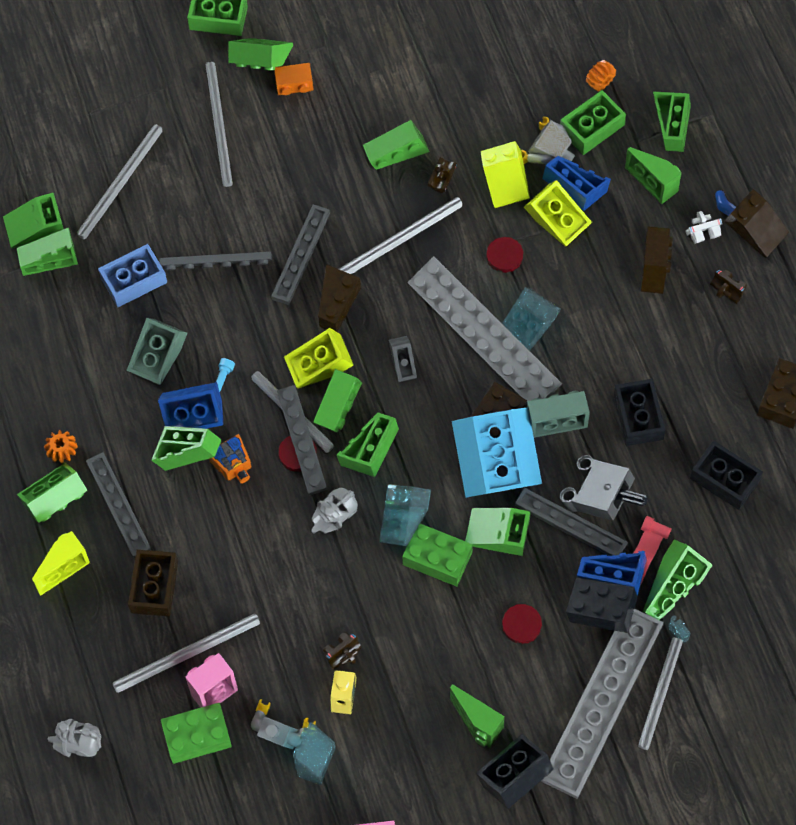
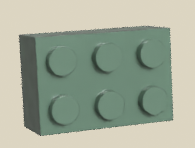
(558, 413)

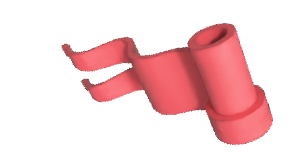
(651, 539)

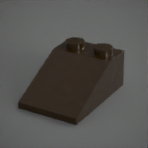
(757, 223)

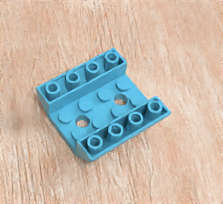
(482, 454)

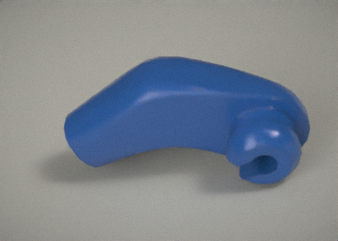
(723, 204)

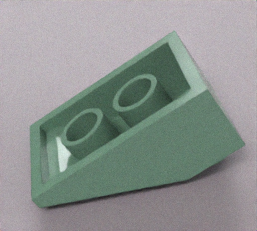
(156, 350)

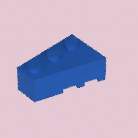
(580, 184)
(617, 569)

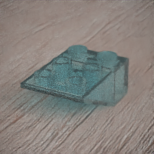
(530, 317)
(403, 513)
(313, 754)

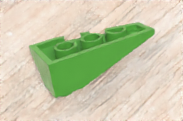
(677, 574)

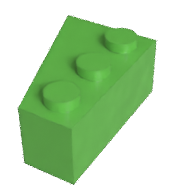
(370, 446)

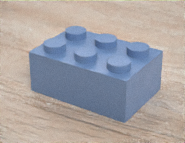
(132, 275)

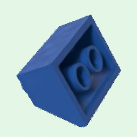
(192, 407)

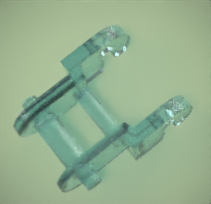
(679, 629)

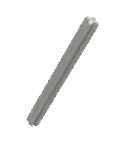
(271, 391)
(660, 693)

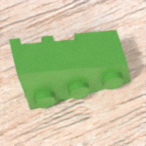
(673, 117)
(396, 146)
(47, 253)
(337, 401)
(184, 446)

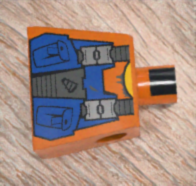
(232, 459)

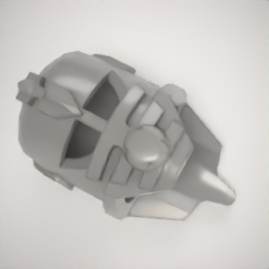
(334, 510)
(76, 738)

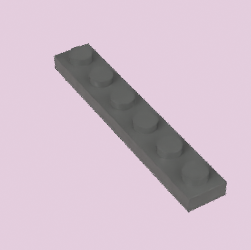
(300, 254)
(208, 261)
(302, 440)
(118, 504)
(570, 523)

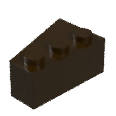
(656, 259)
(337, 297)

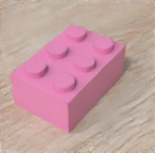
(211, 681)

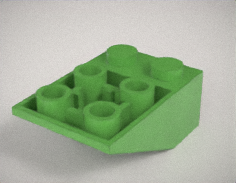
(33, 220)
(498, 529)

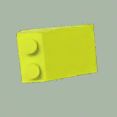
(505, 174)
(558, 213)
(318, 359)
(61, 562)

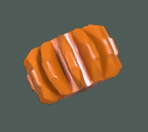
(601, 75)
(62, 452)

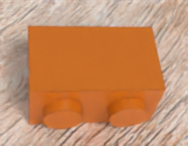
(293, 79)

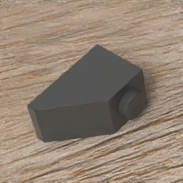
(402, 358)

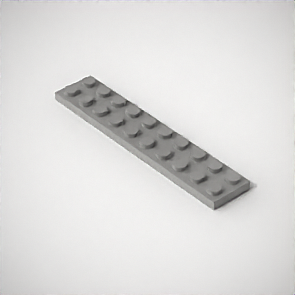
(483, 332)
(601, 704)

